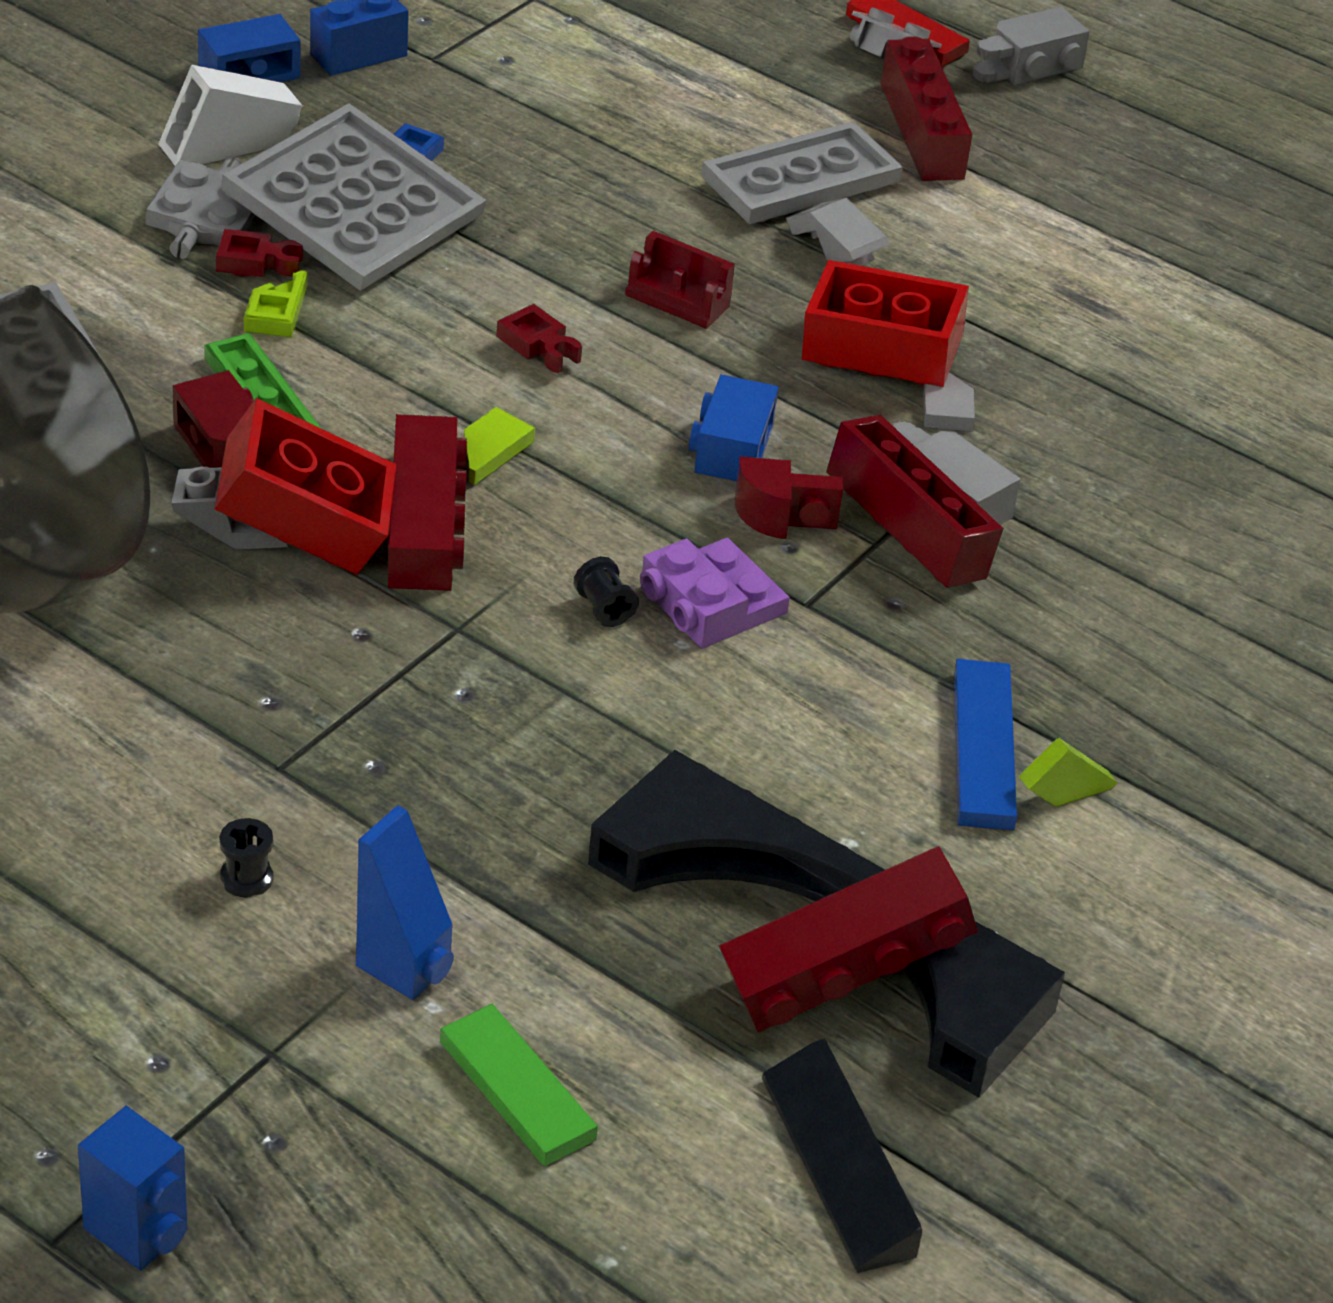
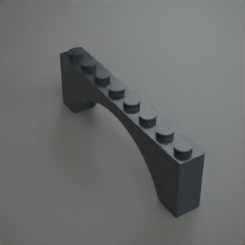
(695, 825)

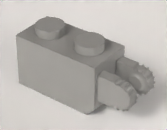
(1032, 47)
(971, 469)

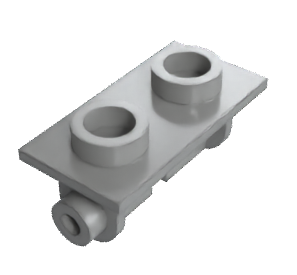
(878, 28)

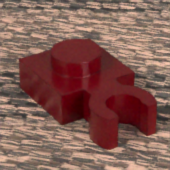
(254, 252)
(538, 333)

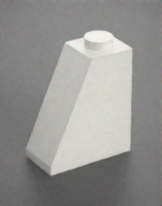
(227, 116)

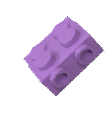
(711, 590)

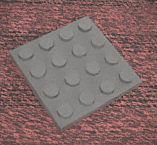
(353, 195)

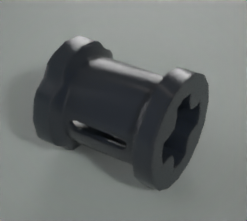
(610, 598)
(249, 859)

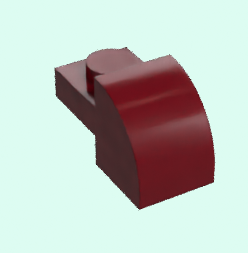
(774, 498)

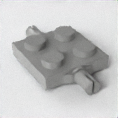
(196, 207)

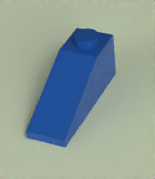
(400, 911)

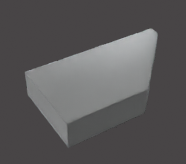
(949, 405)

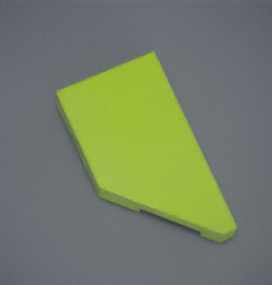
(276, 308)
(495, 441)
(1065, 775)

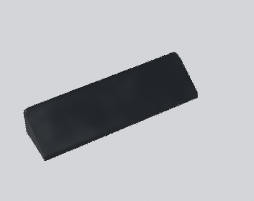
(844, 1158)

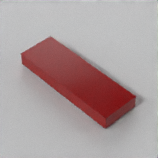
(952, 43)

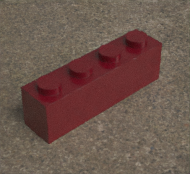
(926, 109)
(914, 501)
(424, 503)
(849, 939)

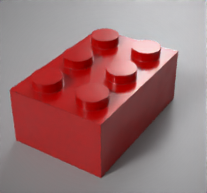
(884, 323)
(306, 486)

